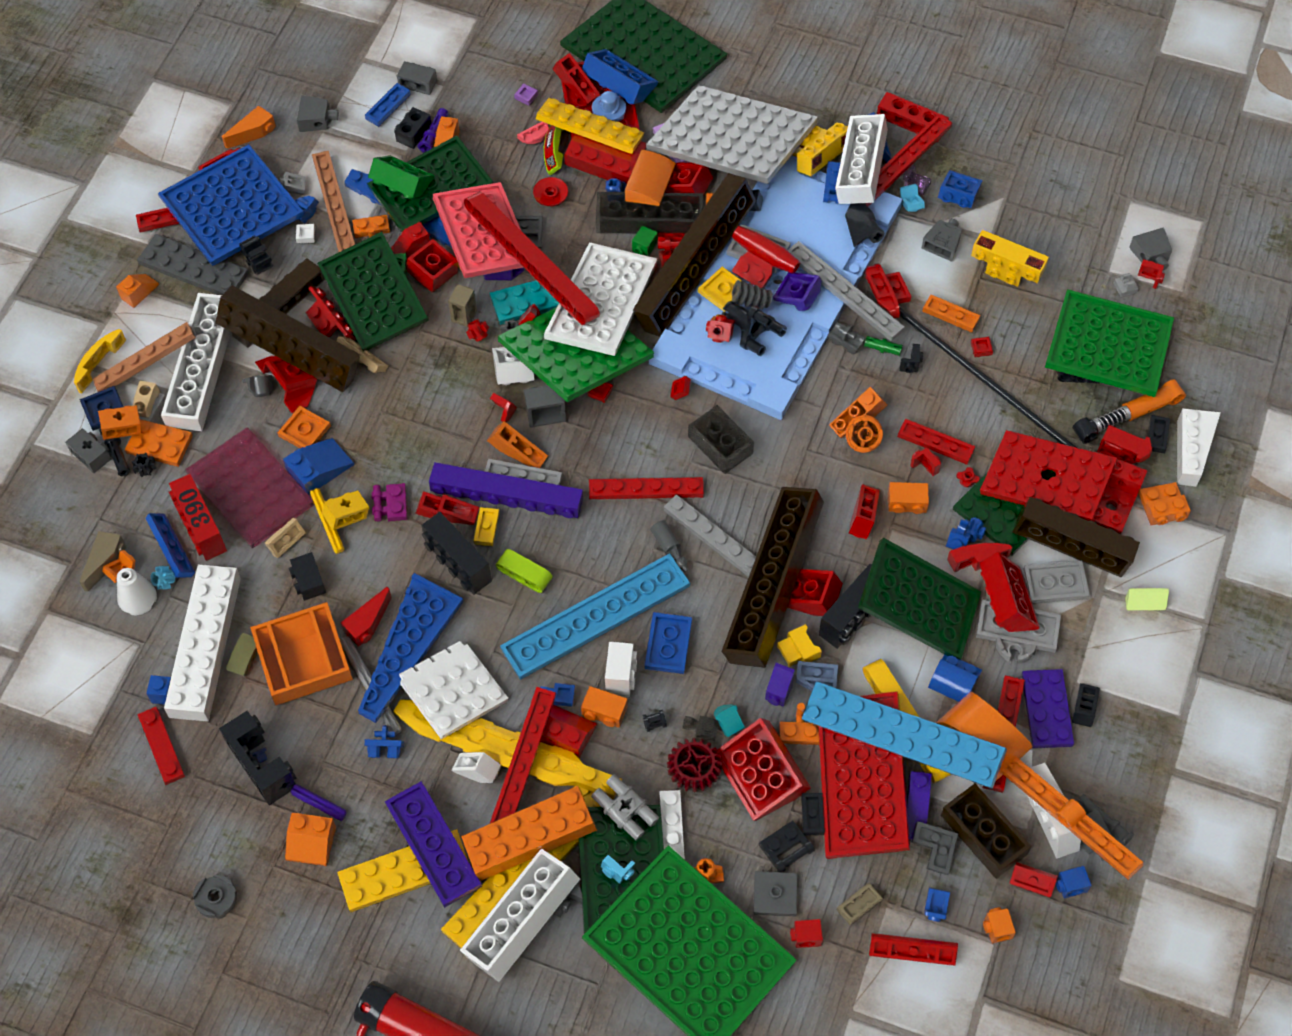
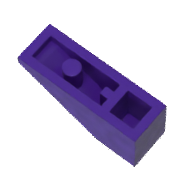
(918, 799)

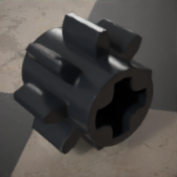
(143, 464)

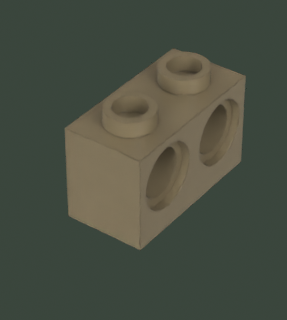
(462, 305)

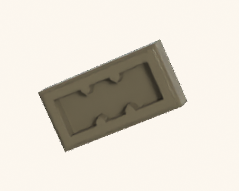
(859, 904)

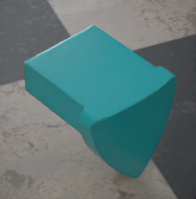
(729, 719)

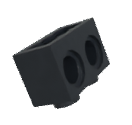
(412, 127)

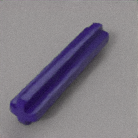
(318, 802)

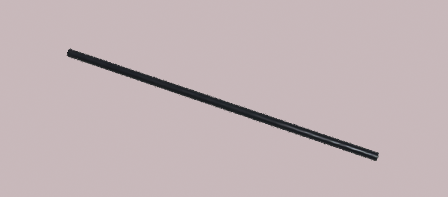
(985, 379)

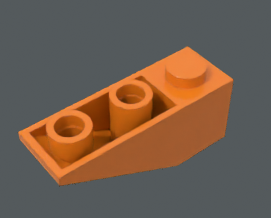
(866, 404)

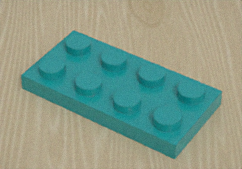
(515, 300)

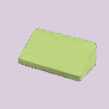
(1147, 598)

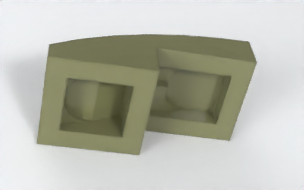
(242, 655)

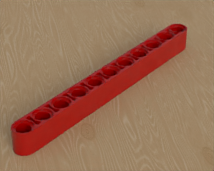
(531, 258)

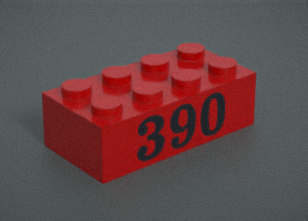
(196, 517)

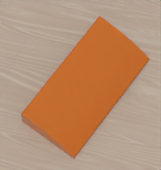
(649, 178)

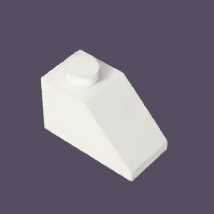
(477, 767)

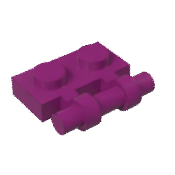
(396, 502)

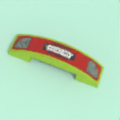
(552, 156)

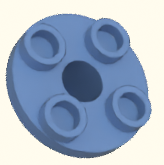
(609, 106)

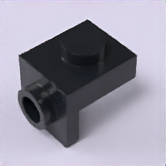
(912, 365)

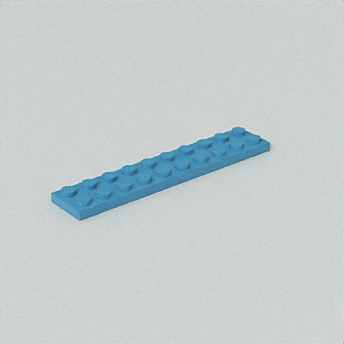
(594, 616)
(905, 734)

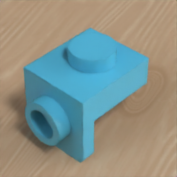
(910, 198)
(613, 869)

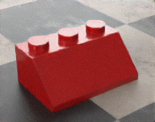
(568, 731)

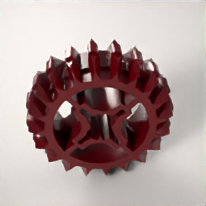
(708, 758)

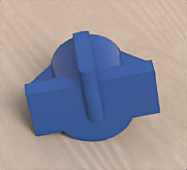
(615, 185)
(308, 205)

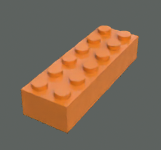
(527, 831)

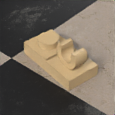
(285, 538)

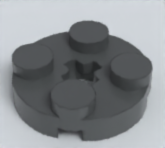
(219, 907)

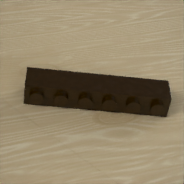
(291, 290)

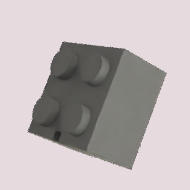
(544, 406)

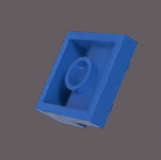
(959, 189)

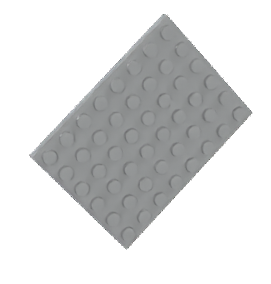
(732, 134)

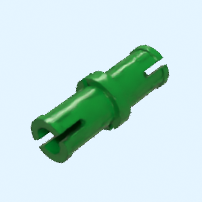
(883, 345)

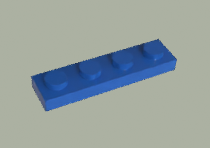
(170, 545)

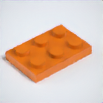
(161, 442)

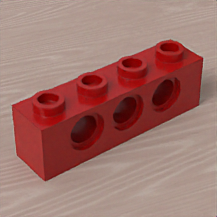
(906, 113)

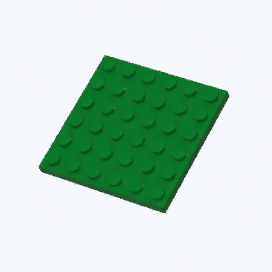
(1110, 343)
(567, 367)

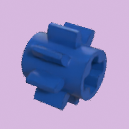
(976, 529)

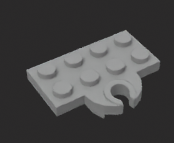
(1023, 641)

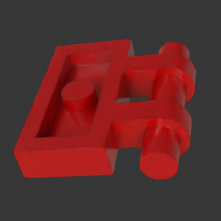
(669, 240)

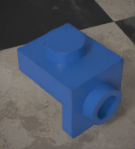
(936, 904)

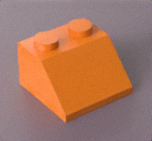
(309, 839)

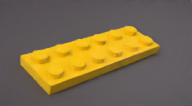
(590, 125)
(384, 877)

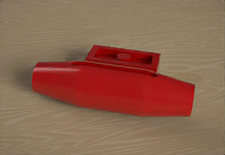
(762, 256)

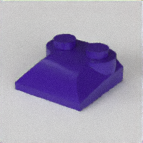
(799, 290)

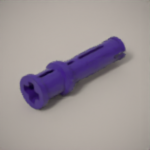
(430, 135)

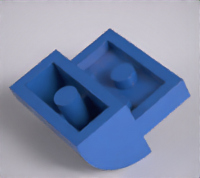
(954, 677)

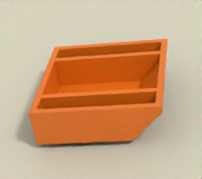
(301, 653)

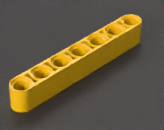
(883, 681)

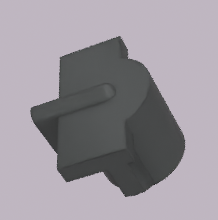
(259, 385)

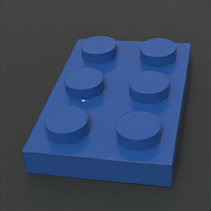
(668, 643)

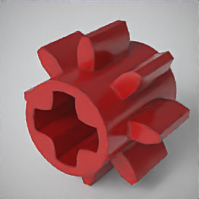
(477, 330)

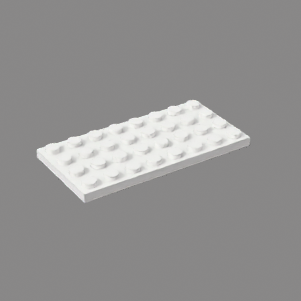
(615, 285)

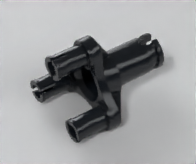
(752, 325)

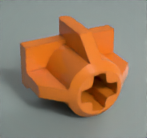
(710, 871)

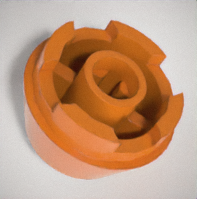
(864, 433)

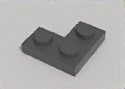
(941, 844)

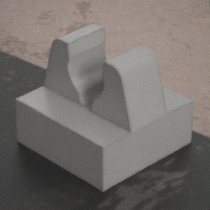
(1126, 285)

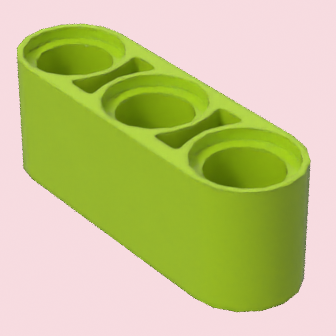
(524, 570)

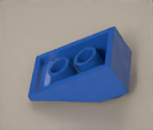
(317, 464)

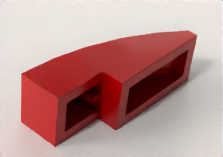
(453, 509)
(974, 554)

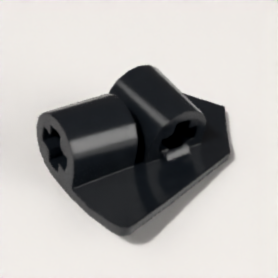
(862, 224)

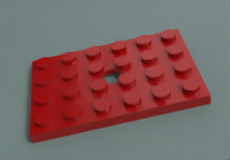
(1078, 480)

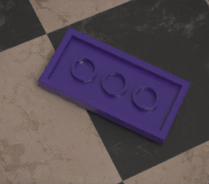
(1047, 708)

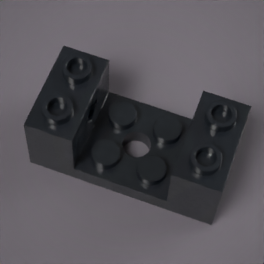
(244, 735)

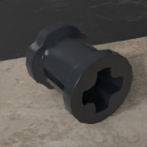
(654, 720)

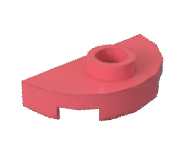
(534, 134)

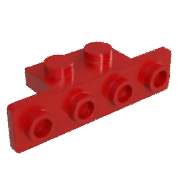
(326, 317)

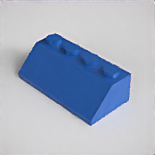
(618, 76)

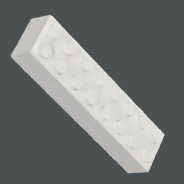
(197, 368)
(202, 643)

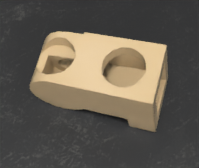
(145, 398)

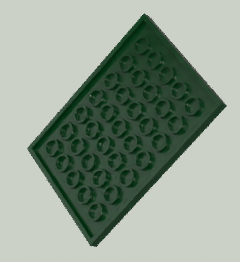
(651, 44)

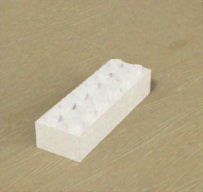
(861, 159)
(520, 915)

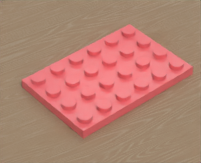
(472, 244)

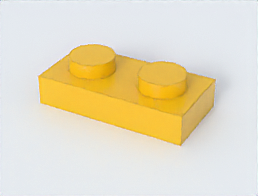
(486, 526)

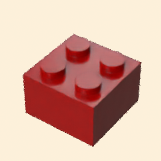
(432, 265)

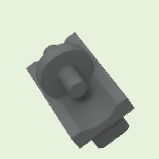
(846, 337)

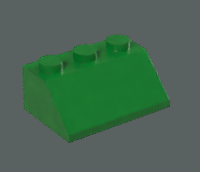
(400, 176)

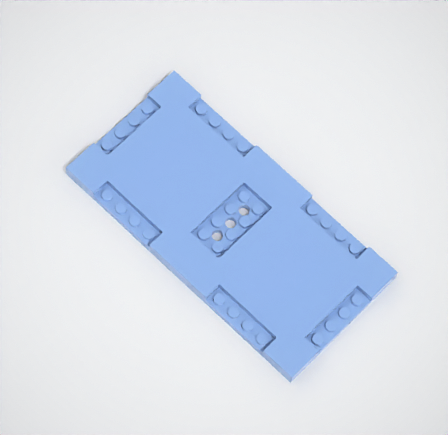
(795, 213)

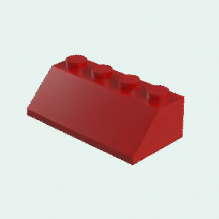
(1008, 594)

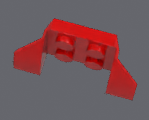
(296, 383)

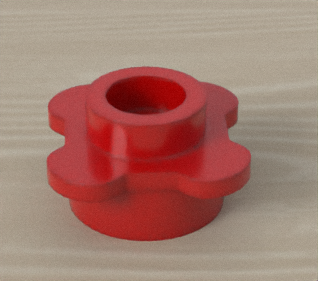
(967, 482)

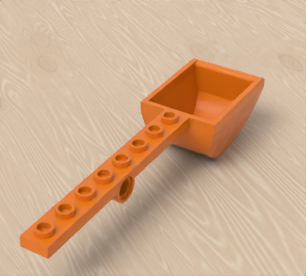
(981, 720)

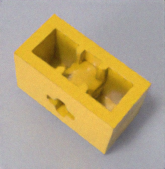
(345, 510)

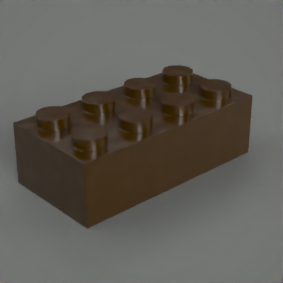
(985, 830)

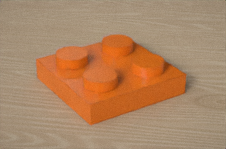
(304, 428)

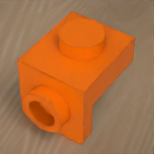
(124, 561)

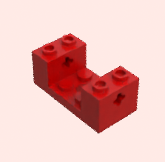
(1122, 494)

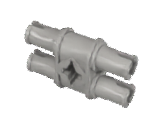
(624, 817)

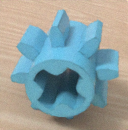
(162, 577)

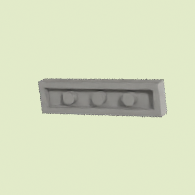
(523, 471)

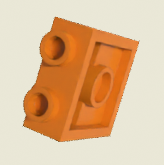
(1164, 504)

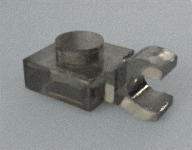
(705, 727)

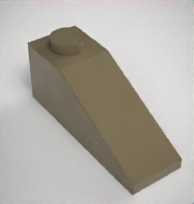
(104, 551)

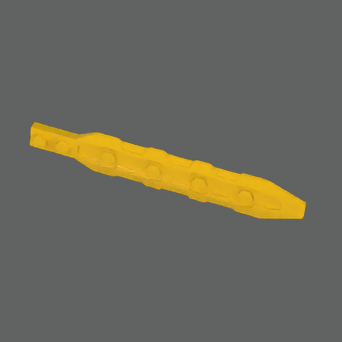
(550, 765)

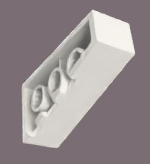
(1194, 440)
(1060, 838)

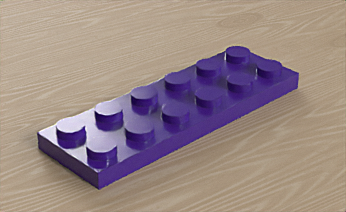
(433, 844)

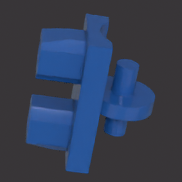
(374, 746)

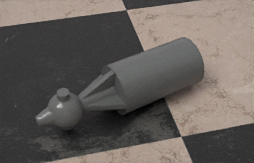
(669, 543)

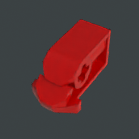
(1125, 446)

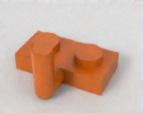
(370, 226)
(799, 731)

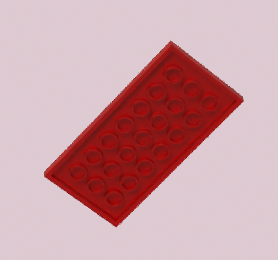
(862, 794)

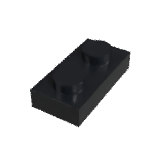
(1158, 433)
(812, 813)

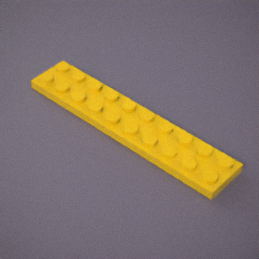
(482, 902)

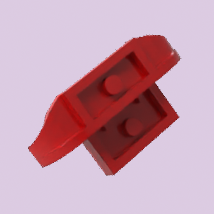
(888, 289)

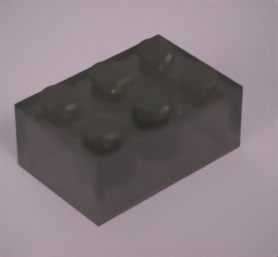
(720, 439)

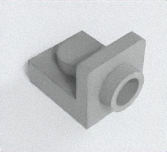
(293, 182)

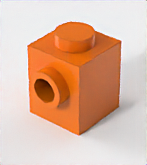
(999, 925)

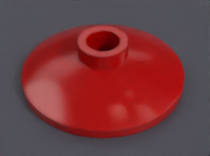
(550, 191)

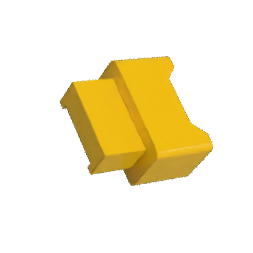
(798, 647)

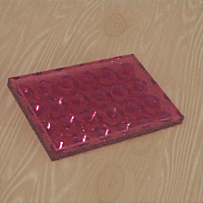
(249, 487)

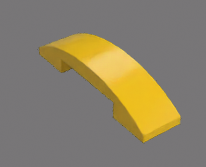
(94, 355)

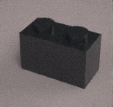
(307, 576)

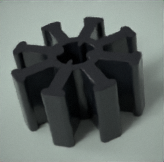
(256, 255)

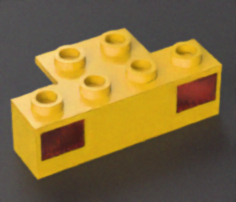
(820, 147)
(1008, 260)

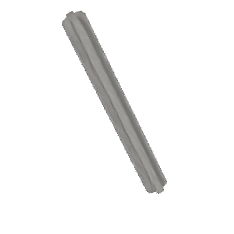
(365, 678)

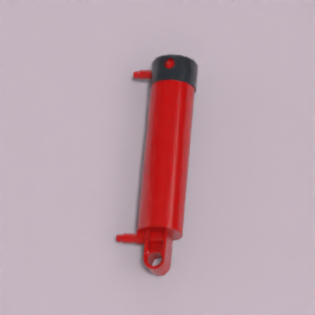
(396, 1015)

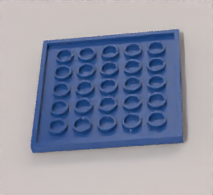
(230, 204)

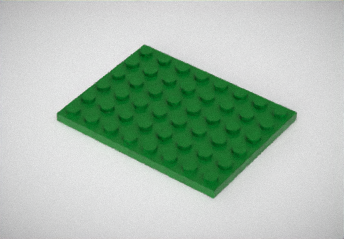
(689, 948)

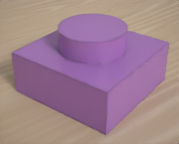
(526, 94)

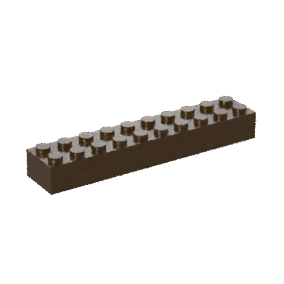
(694, 255)
(773, 577)

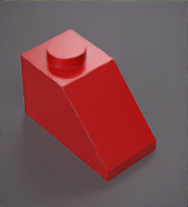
(411, 240)

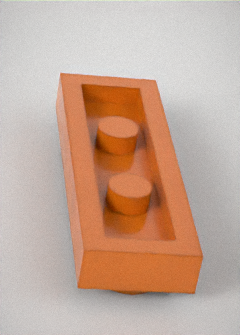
(951, 313)

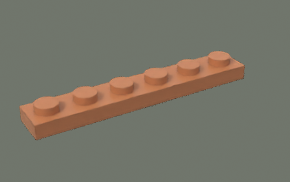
(144, 357)

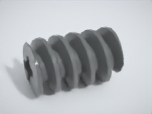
(751, 295)

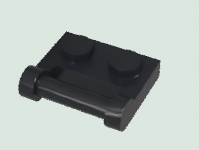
(784, 840)

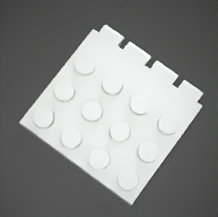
(452, 689)

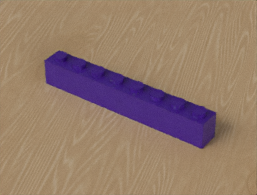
(506, 490)

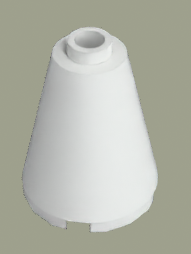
(134, 592)

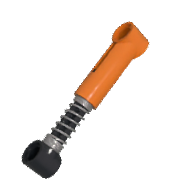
(1169, 393)

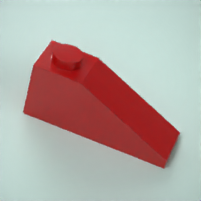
(575, 78)
(864, 512)
(364, 621)

